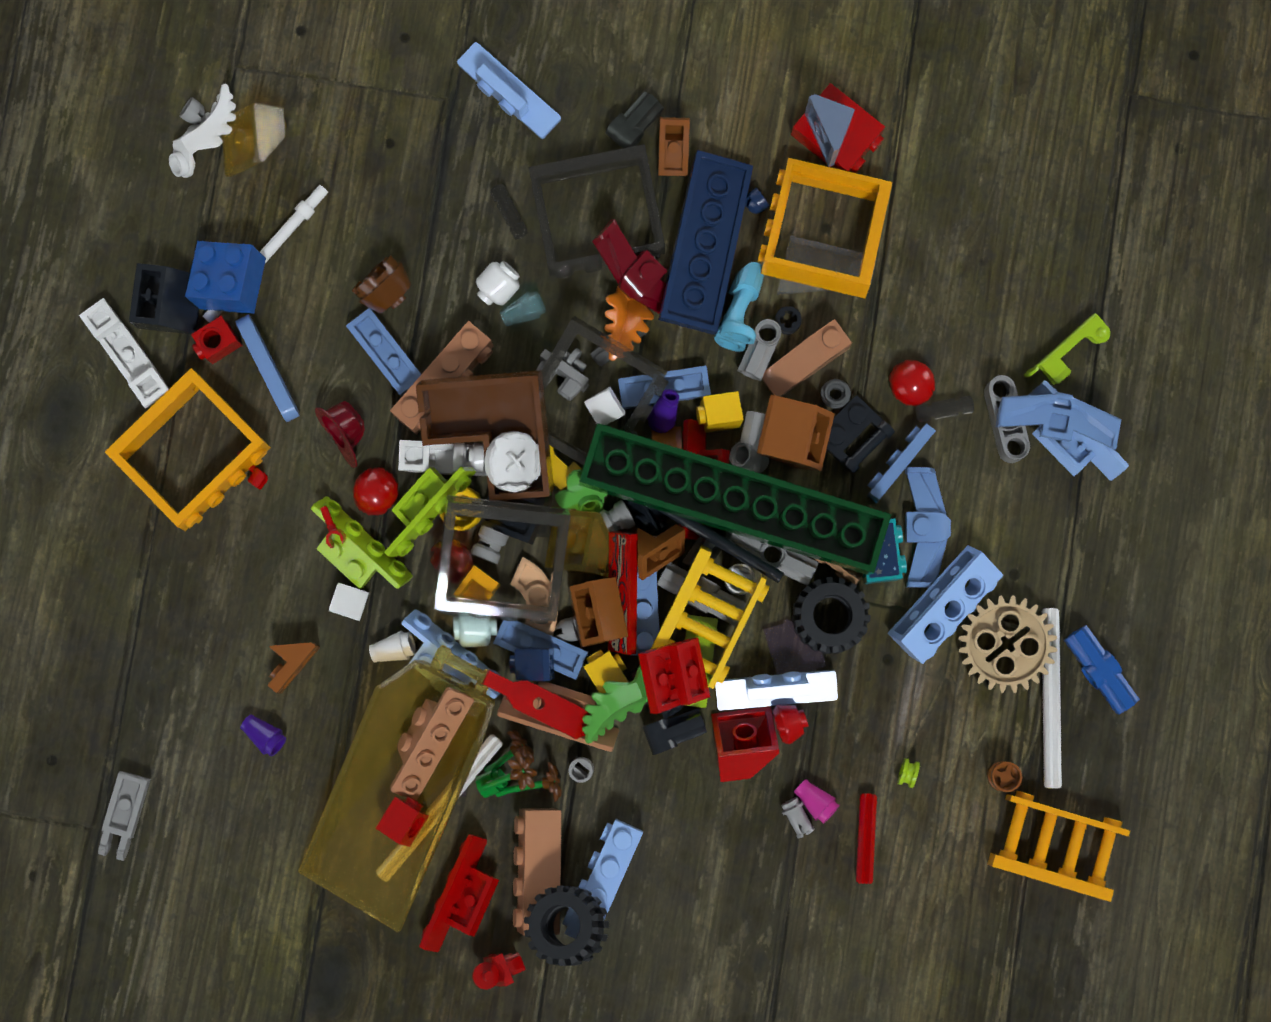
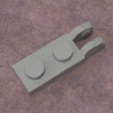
(123, 812)

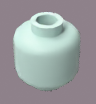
(473, 630)

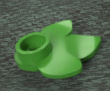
(579, 497)

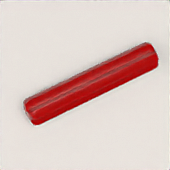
(866, 838)

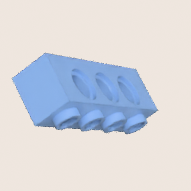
(930, 607)

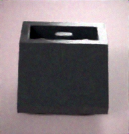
(161, 300)

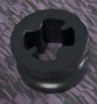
(795, 325)

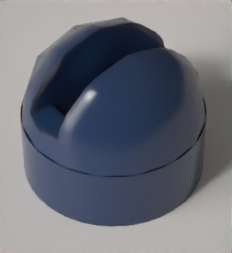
(756, 202)

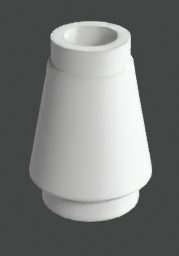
(393, 648)

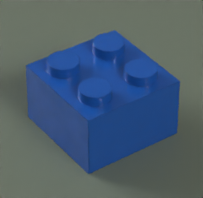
(225, 277)

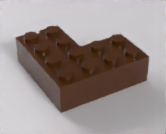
(483, 409)

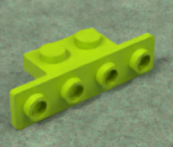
(423, 504)
(360, 553)

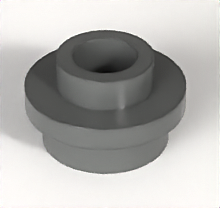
(839, 385)

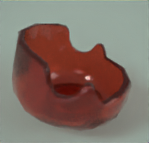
(460, 561)

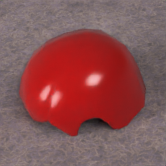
(912, 382)
(375, 491)

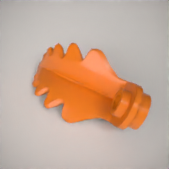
(626, 319)

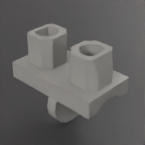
(573, 380)

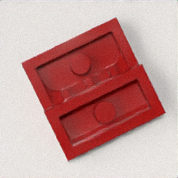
(674, 675)

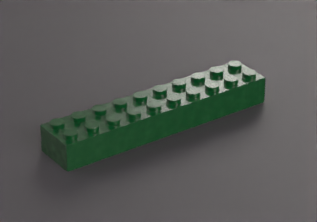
(735, 499)

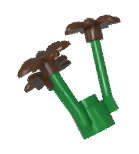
(495, 781)

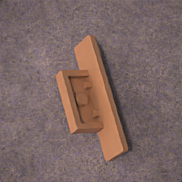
(428, 739)
(604, 742)

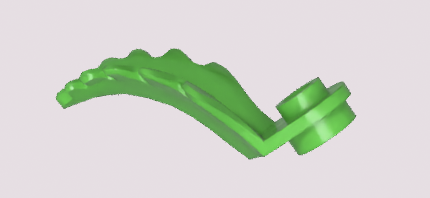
(613, 705)

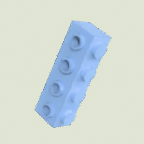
(607, 868)

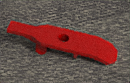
(553, 710)

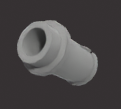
(797, 817)

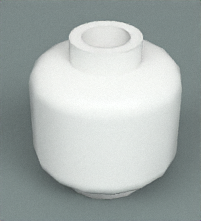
(497, 283)

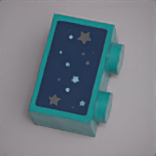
(890, 562)

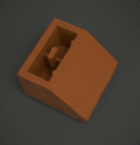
(795, 433)
(597, 611)

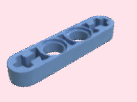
(267, 368)

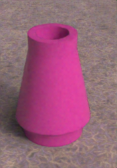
(818, 802)

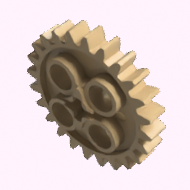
(1025, 666)

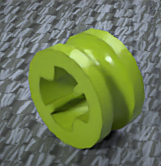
(908, 773)

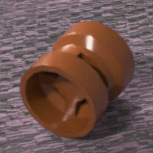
(1010, 778)

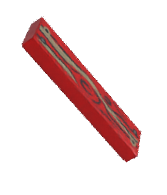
(623, 566)

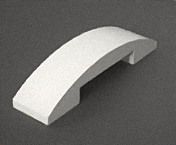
(125, 352)
(418, 458)

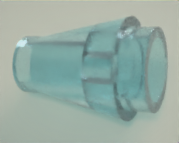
(524, 309)

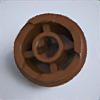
(383, 286)

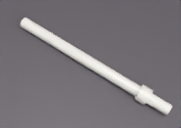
(303, 211)

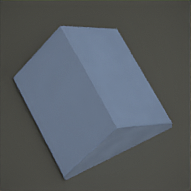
(829, 124)

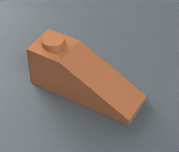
(806, 358)

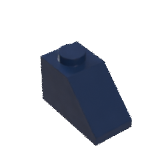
(533, 664)

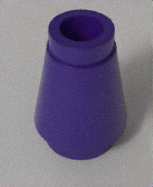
(664, 412)
(263, 735)

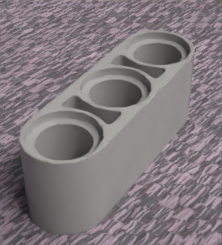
(1005, 434)

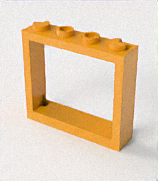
(836, 181)
(155, 418)

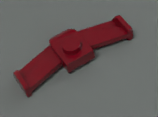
(636, 275)

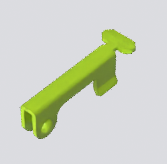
(1053, 366)

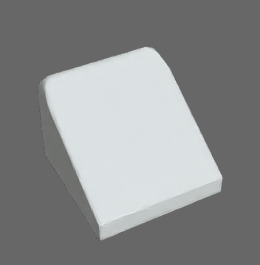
(605, 407)
(348, 601)

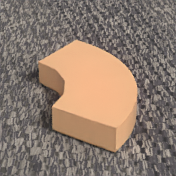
(535, 590)

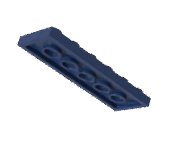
(705, 242)

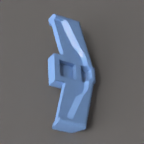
(1059, 417)
(926, 527)

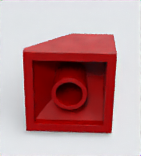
(744, 742)

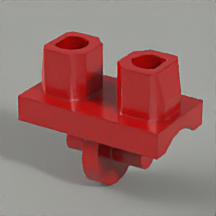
(497, 970)

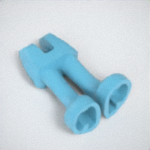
(745, 288)

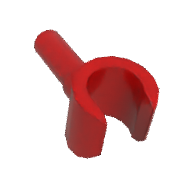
(257, 477)
(331, 528)

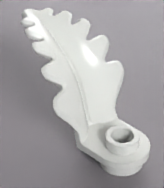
(203, 135)

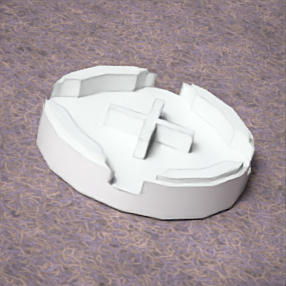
(512, 461)

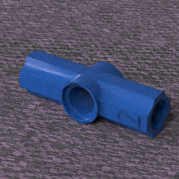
(1101, 669)

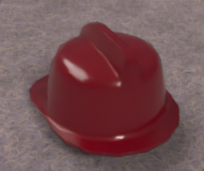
(344, 427)

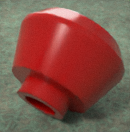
(789, 722)

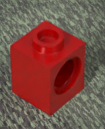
(228, 343)
(403, 820)

